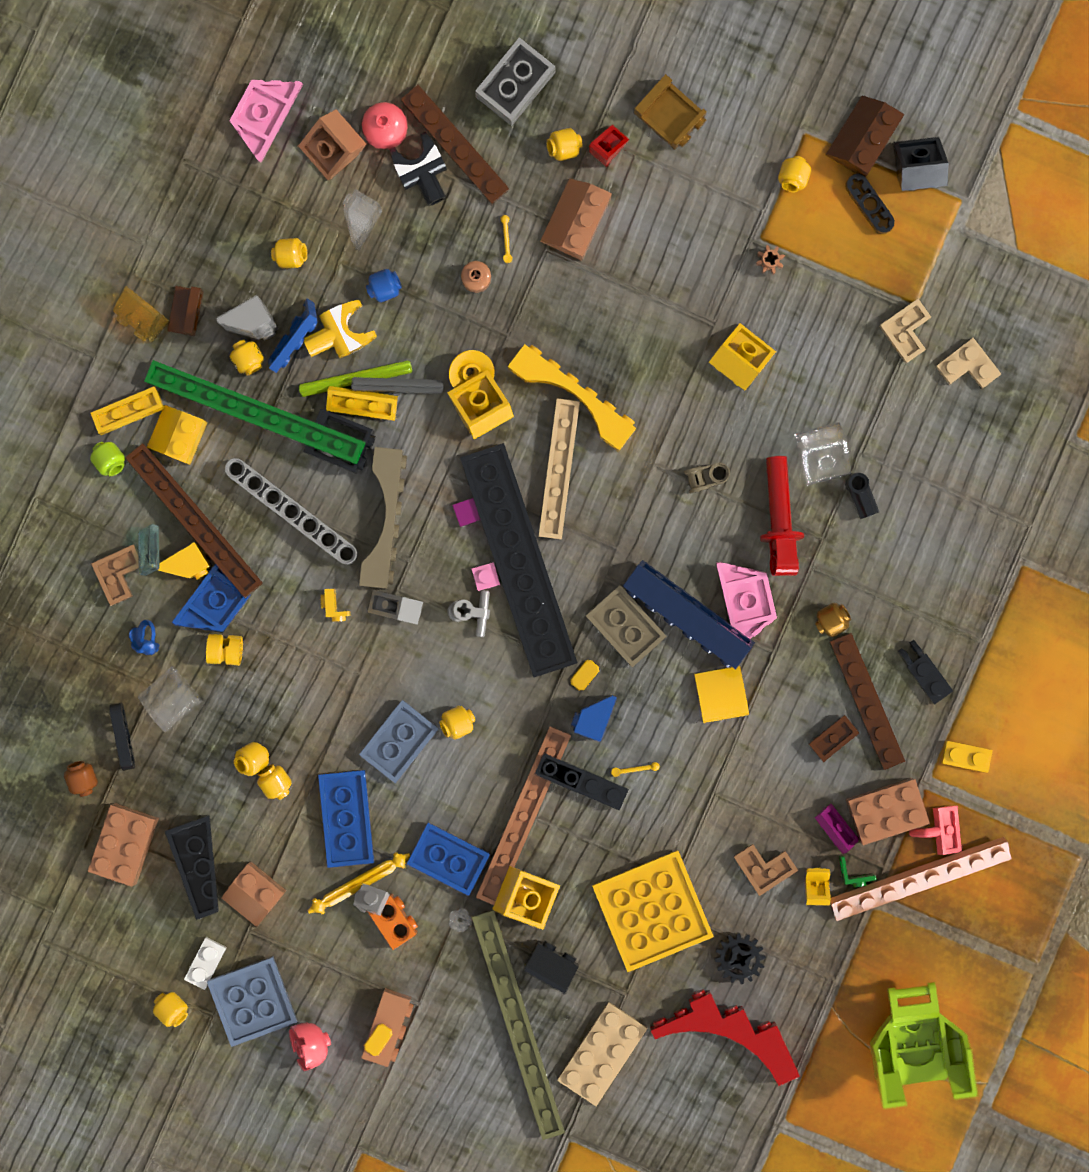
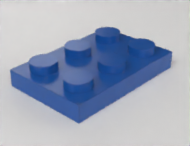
(448, 858)

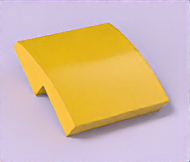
(721, 694)

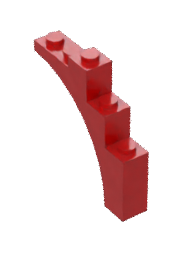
(734, 1024)

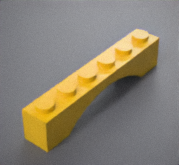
(533, 368)

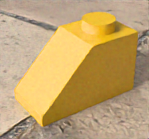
(187, 563)

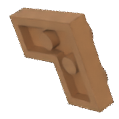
(111, 572)
(764, 875)

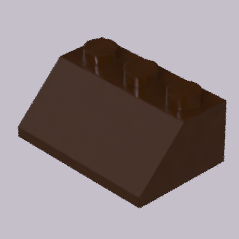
(864, 135)

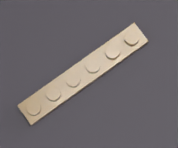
(559, 469)

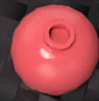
(384, 125)
(309, 1044)

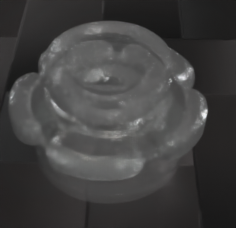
(460, 926)

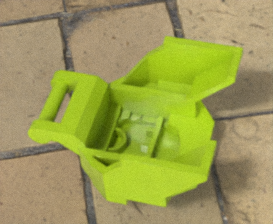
(920, 1047)

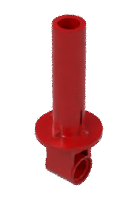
(781, 537)

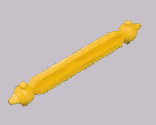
(355, 884)

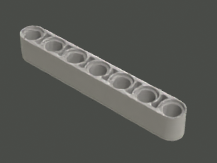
(281, 506)

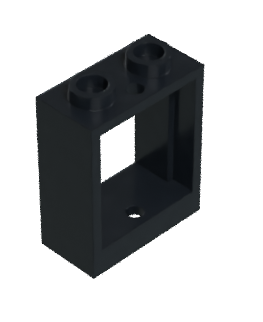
(369, 439)

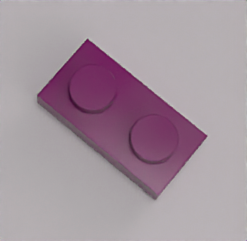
(837, 829)

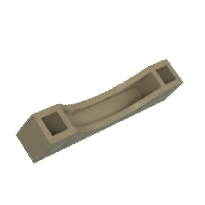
(377, 566)

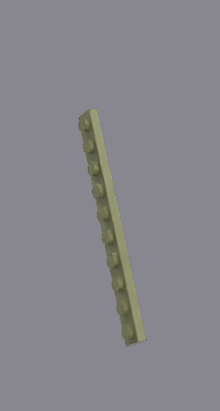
(518, 1024)

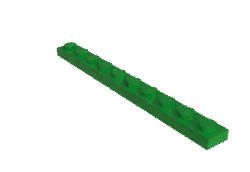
(255, 412)

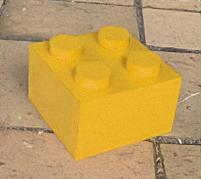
(526, 897)

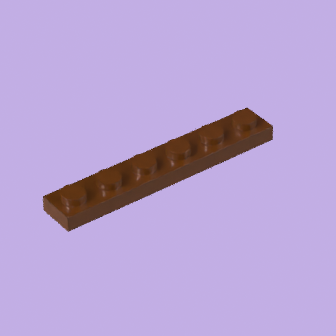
(455, 144)
(867, 701)

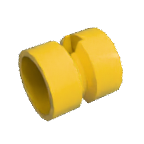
(224, 649)

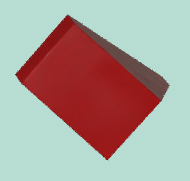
(608, 145)

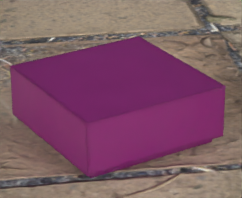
(466, 512)

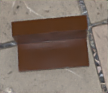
(185, 310)

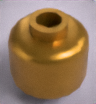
(833, 619)

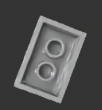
(515, 81)

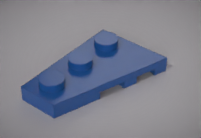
(298, 329)

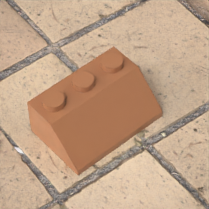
(576, 218)

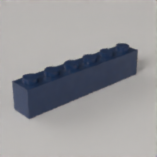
(688, 614)

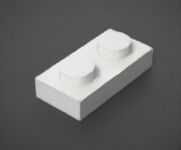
(205, 963)

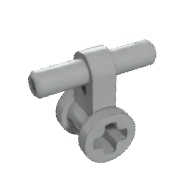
(481, 613)

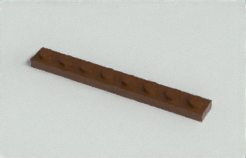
(193, 520)

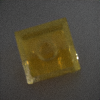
(140, 315)

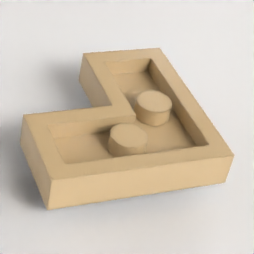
(900, 330)
(972, 359)

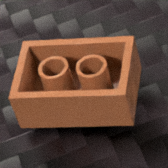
(887, 811)
(123, 844)

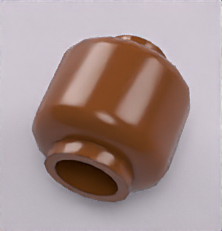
(80, 778)

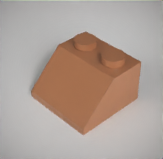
(332, 144)
(253, 894)

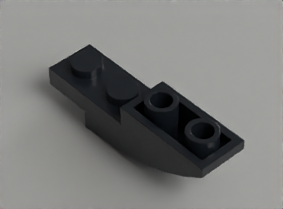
(581, 781)

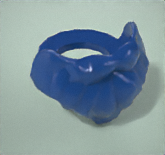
(138, 642)

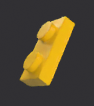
(966, 756)

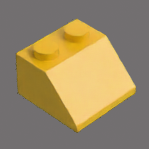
(742, 356)
(481, 404)
(177, 434)

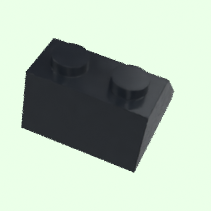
(921, 164)
(551, 966)

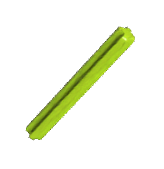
(344, 381)

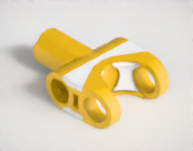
(337, 333)

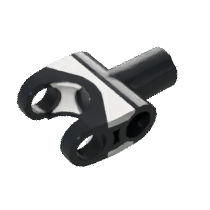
(422, 171)

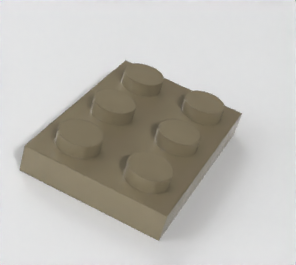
(626, 626)

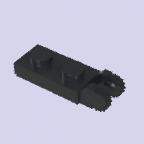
(926, 674)

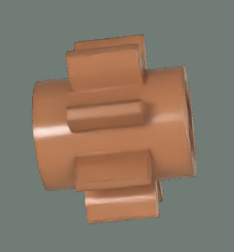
(773, 254)

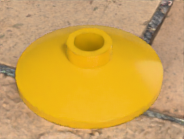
(465, 360)

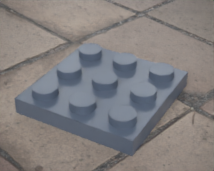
(252, 1001)

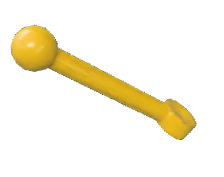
(507, 257)
(616, 771)

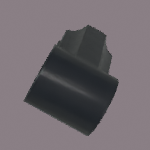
(862, 498)

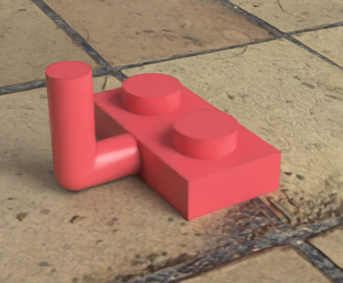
(945, 830)

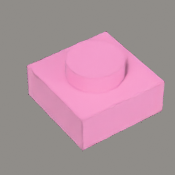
(485, 576)

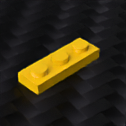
(361, 403)
(127, 410)

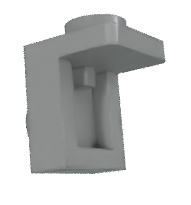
(370, 899)

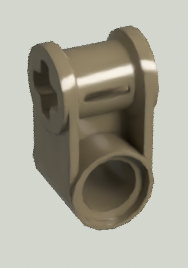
(705, 477)

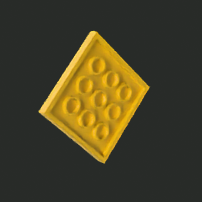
(652, 911)

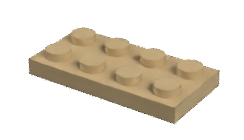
(602, 1053)

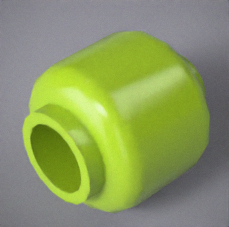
(107, 458)

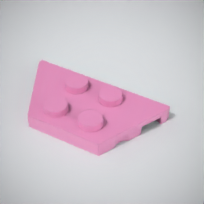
(263, 112)
(746, 598)

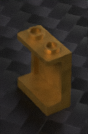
(670, 113)

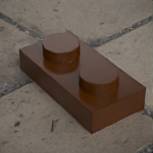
(833, 738)

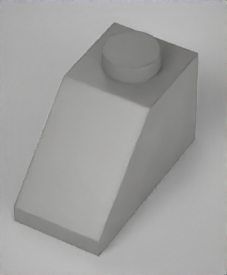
(395, 607)

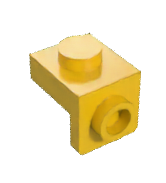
(328, 602)
(817, 886)

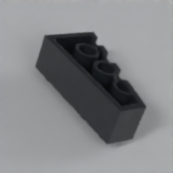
(195, 861)

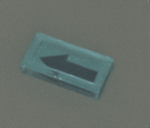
(148, 549)

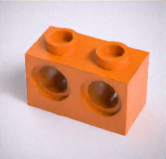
(387, 924)

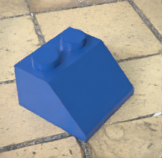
(594, 718)

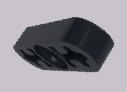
(867, 213)
(122, 736)

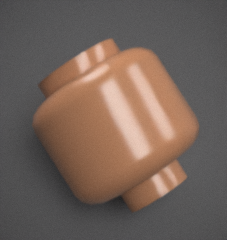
(472, 284)

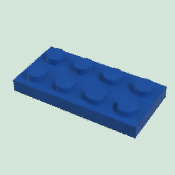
(346, 818)

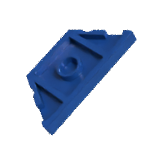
(212, 604)

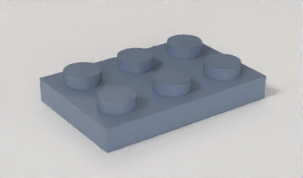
(399, 741)

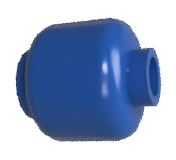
(383, 285)

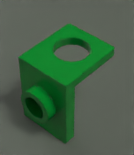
(856, 881)

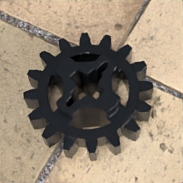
(750, 953)

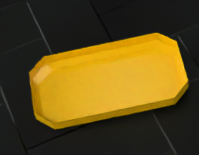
(584, 675)
(378, 1039)

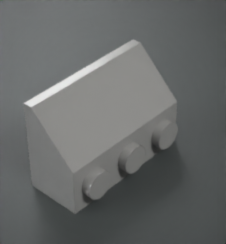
(250, 320)

